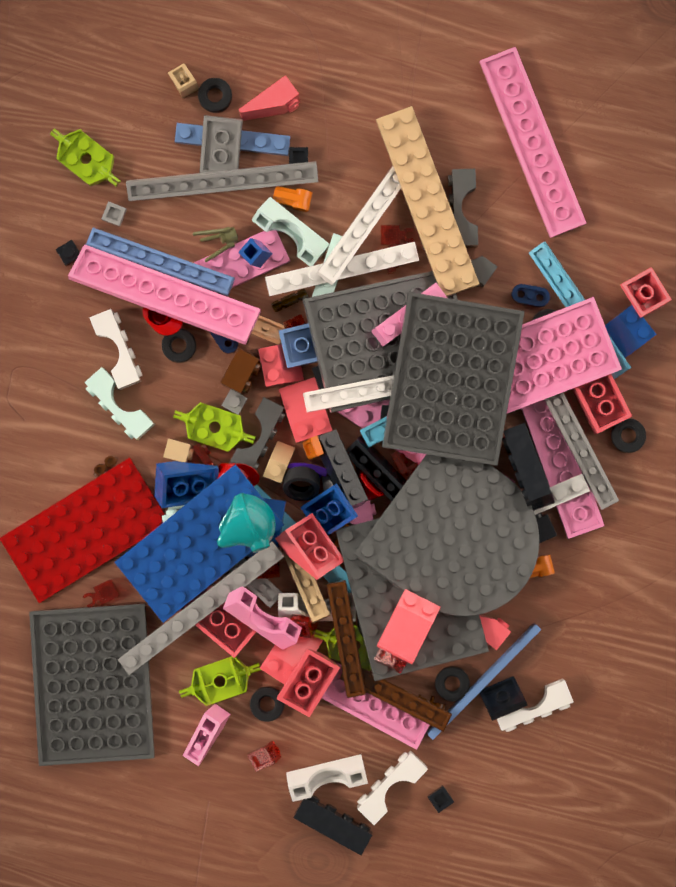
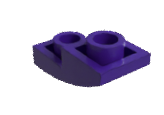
(320, 470)

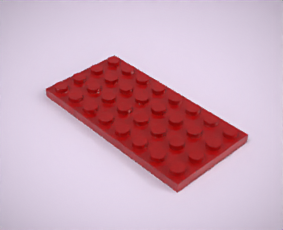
(84, 530)

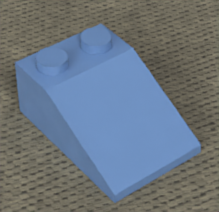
(298, 346)

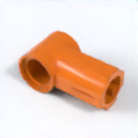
(297, 199)
(543, 566)

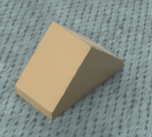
(183, 80)

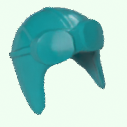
(247, 524)

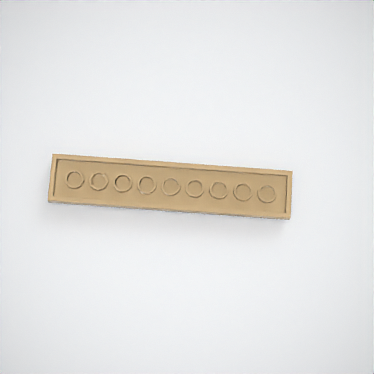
(427, 201)

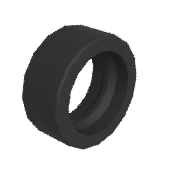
(301, 474)

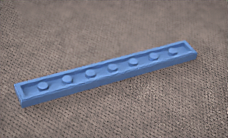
(161, 262)
(481, 683)

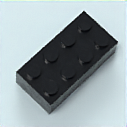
(526, 462)

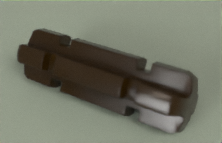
(289, 300)

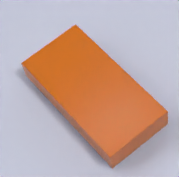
(312, 447)

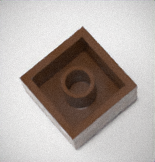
(241, 371)

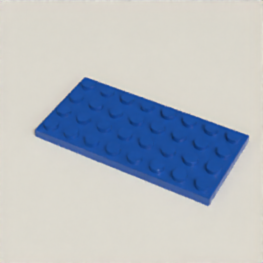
(183, 552)

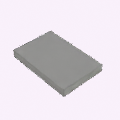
(220, 144)

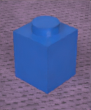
(255, 252)

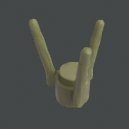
(226, 235)

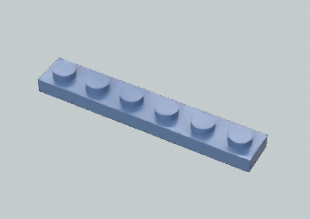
(250, 141)

